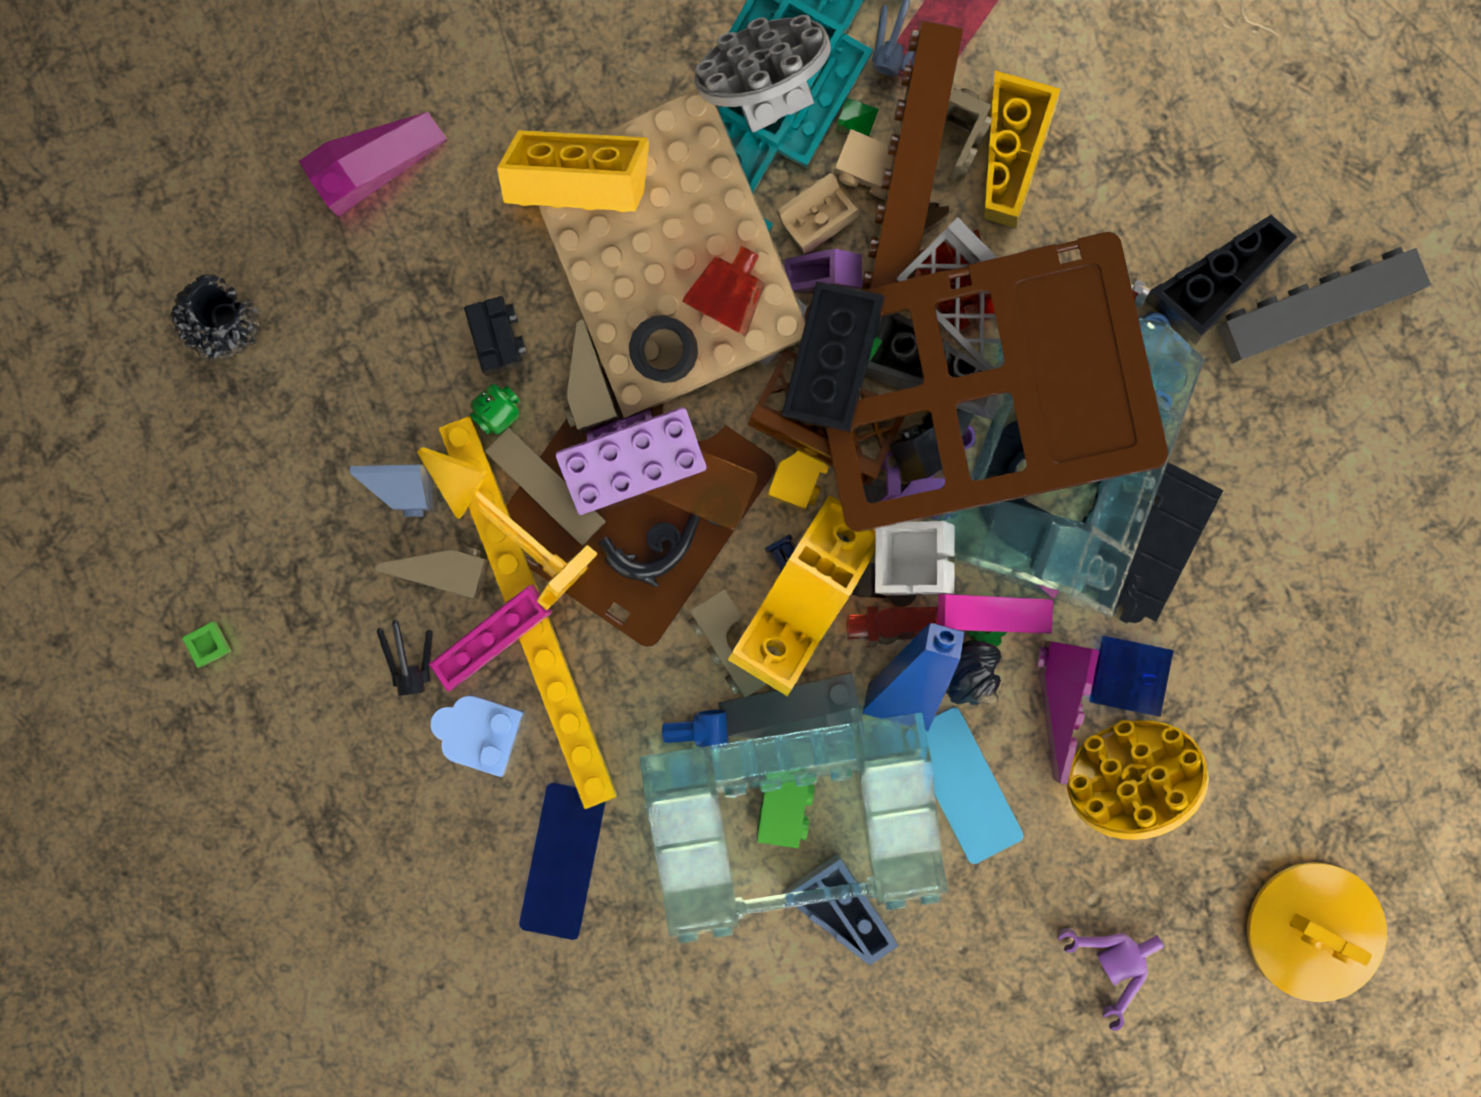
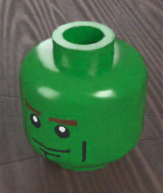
(495, 409)

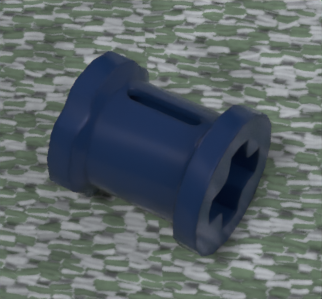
(776, 552)

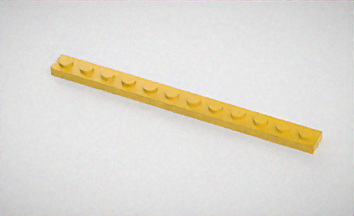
(540, 642)

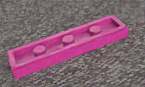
(995, 613)
(489, 638)

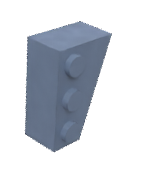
(849, 920)

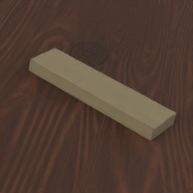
(543, 485)

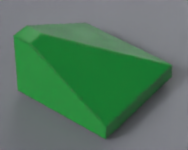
(857, 117)

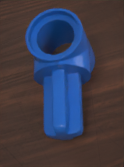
(706, 729)

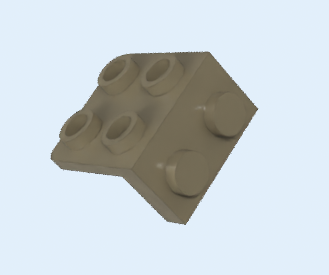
(969, 114)

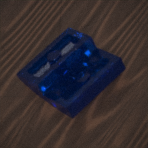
(1131, 676)

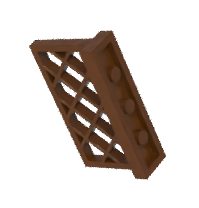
(809, 440)

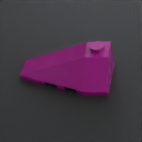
(362, 162)
(1064, 678)

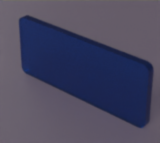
(561, 864)

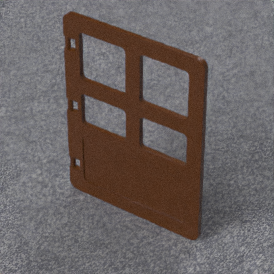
(1068, 364)

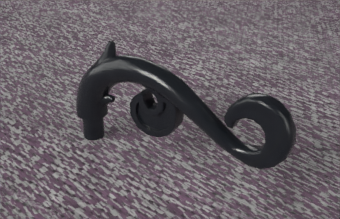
(647, 572)

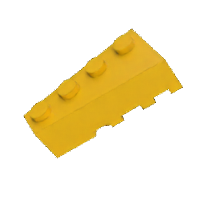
(1017, 135)

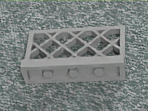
(972, 251)

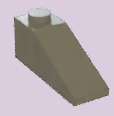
(587, 389)
(445, 570)

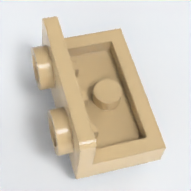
(817, 214)

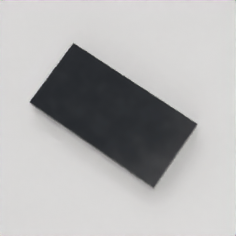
(833, 356)

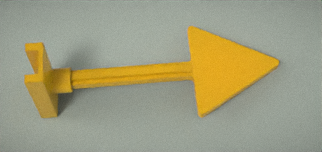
(460, 487)

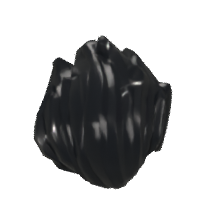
(974, 676)

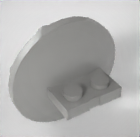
(764, 68)

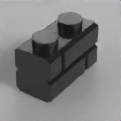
(495, 335)

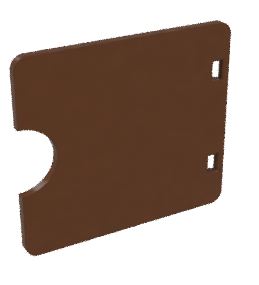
(627, 526)

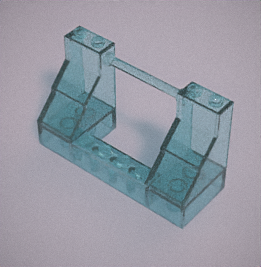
(1060, 555)
(894, 798)

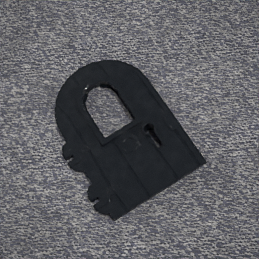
(1166, 541)

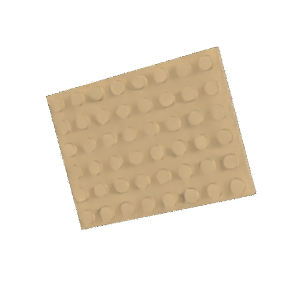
(649, 258)

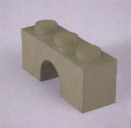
(714, 619)

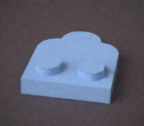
(477, 733)

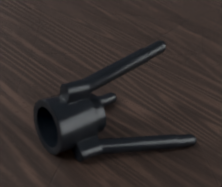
(406, 678)

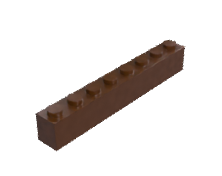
(914, 152)

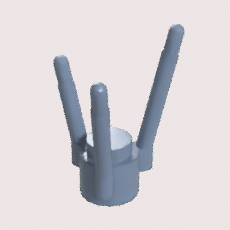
(890, 57)

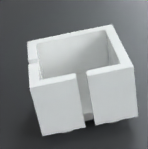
(915, 559)

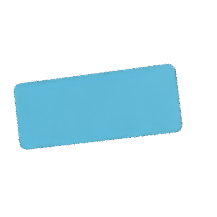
(969, 789)

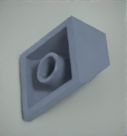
(399, 486)

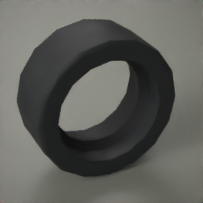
(638, 342)

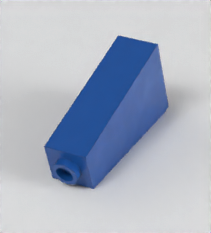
(916, 676)

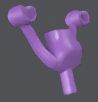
(1120, 961)

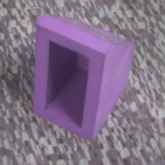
(826, 266)

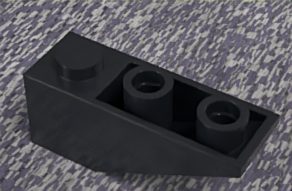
(918, 448)

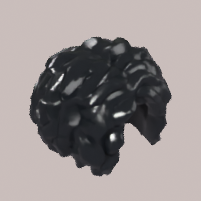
(214, 319)

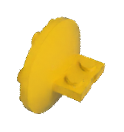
(1137, 779)
(1317, 931)

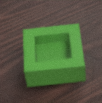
(206, 644)

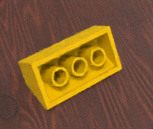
(574, 170)

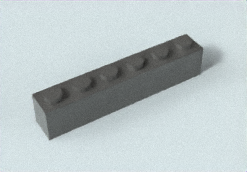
(1323, 305)

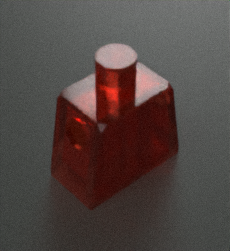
(728, 291)

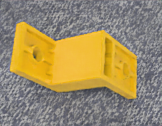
(805, 599)

